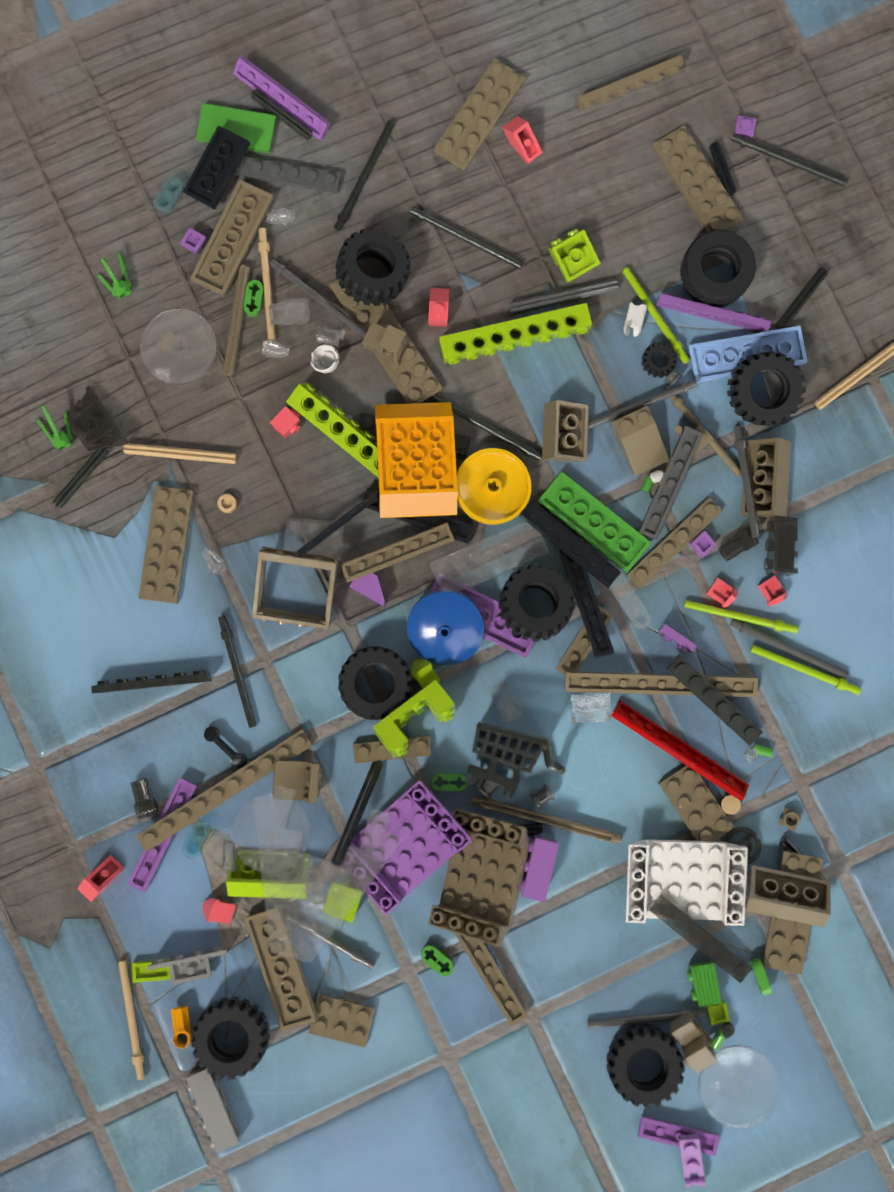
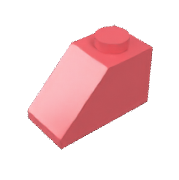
(522, 139)
(438, 307)
(100, 878)

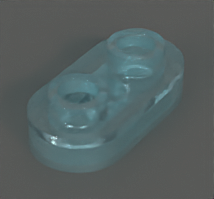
(167, 195)
(195, 838)

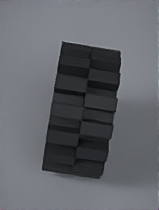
(664, 349)

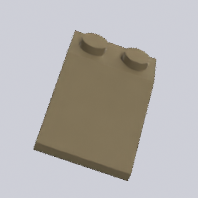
(640, 441)

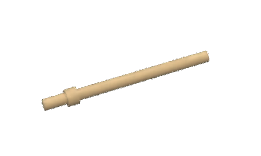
(263, 248)
(138, 1057)

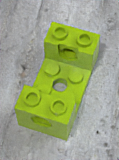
(431, 696)

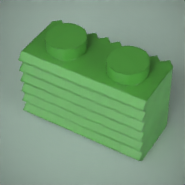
(704, 983)

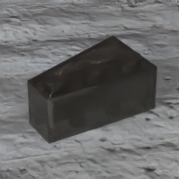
(781, 546)

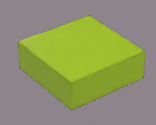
(718, 1013)

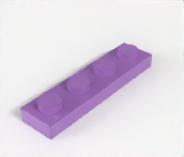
(668, 1133)

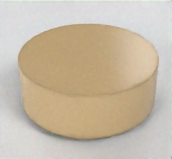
(227, 503)
(730, 804)

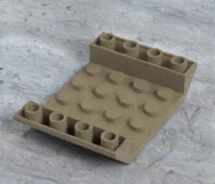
(483, 880)

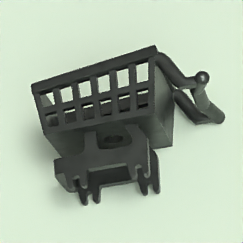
(489, 774)

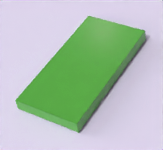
(253, 126)

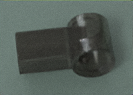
(742, 542)
(145, 803)

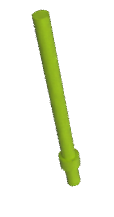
(678, 347)
(777, 625)
(840, 683)

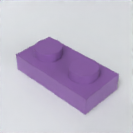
(683, 643)

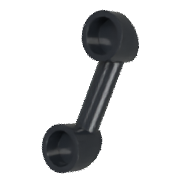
(212, 734)

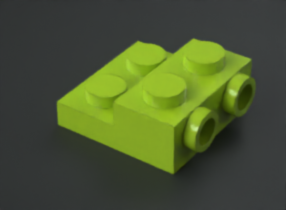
(574, 254)

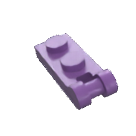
(691, 1160)

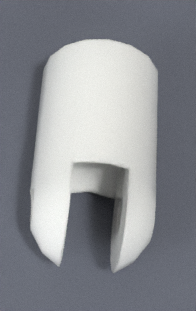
(634, 318)

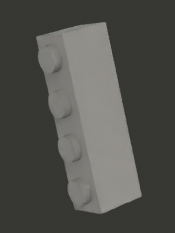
(213, 1108)

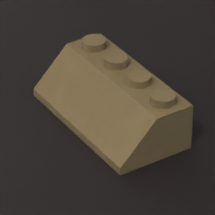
(769, 476)
(788, 896)

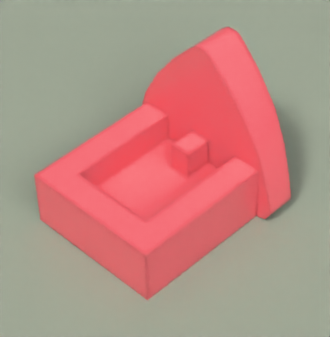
(773, 591)
(722, 593)
(218, 910)

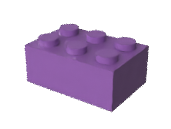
(538, 867)

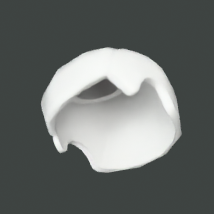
(325, 359)

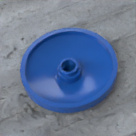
(445, 611)

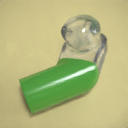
(756, 750)

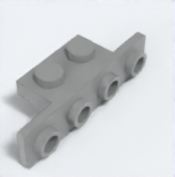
(189, 968)

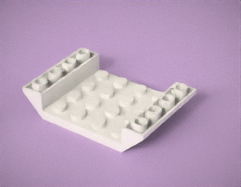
(696, 876)

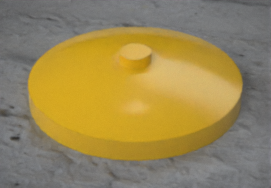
(493, 486)

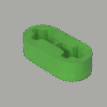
(258, 298)
(450, 777)
(434, 963)
(760, 976)

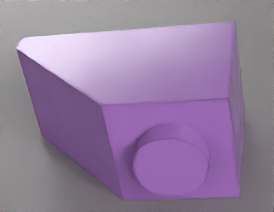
(369, 587)

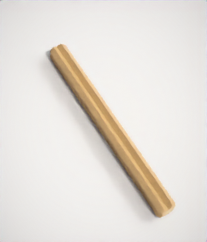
(855, 377)
(180, 453)

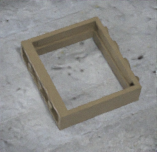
(284, 616)

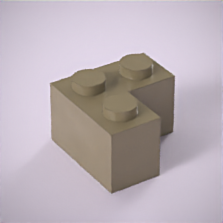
(385, 340)
(694, 1042)

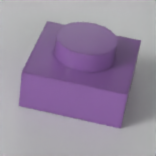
(745, 126)
(193, 241)
(702, 544)

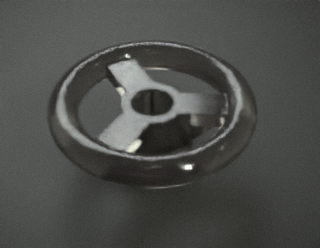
(750, 833)

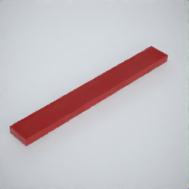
(680, 750)

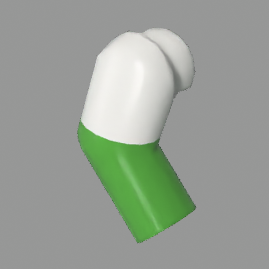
(651, 478)

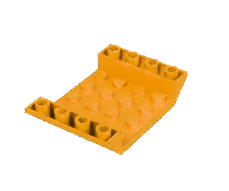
(416, 460)

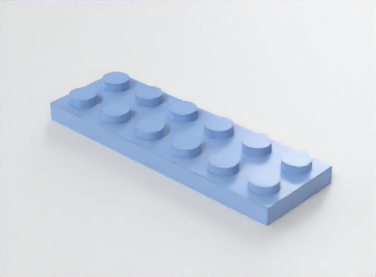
(718, 358)

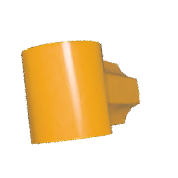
(181, 1024)

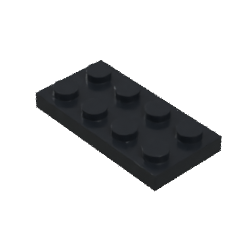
(216, 167)

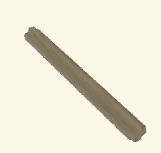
(236, 320)

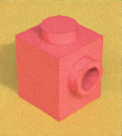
(286, 422)

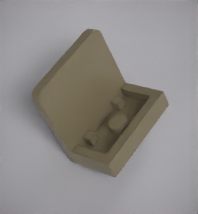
(298, 776)

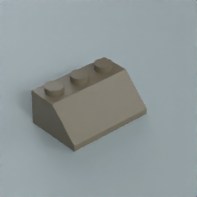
(565, 431)

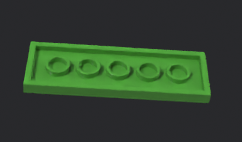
(594, 522)

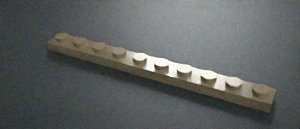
(653, 683)
(223, 790)

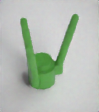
(120, 288)
(59, 439)

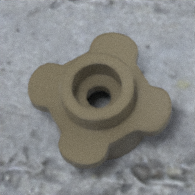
(792, 825)

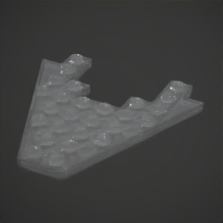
(309, 894)

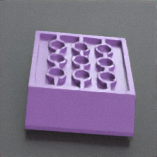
(428, 842)

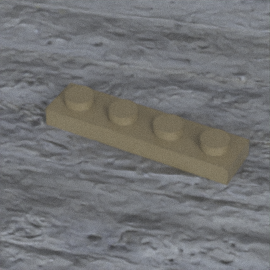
(579, 648)
(377, 752)

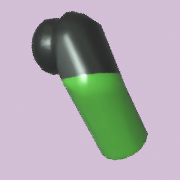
(722, 1034)

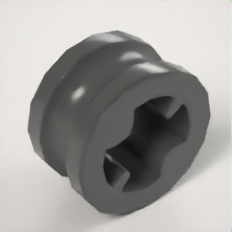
(673, 377)

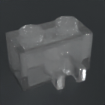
(590, 707)

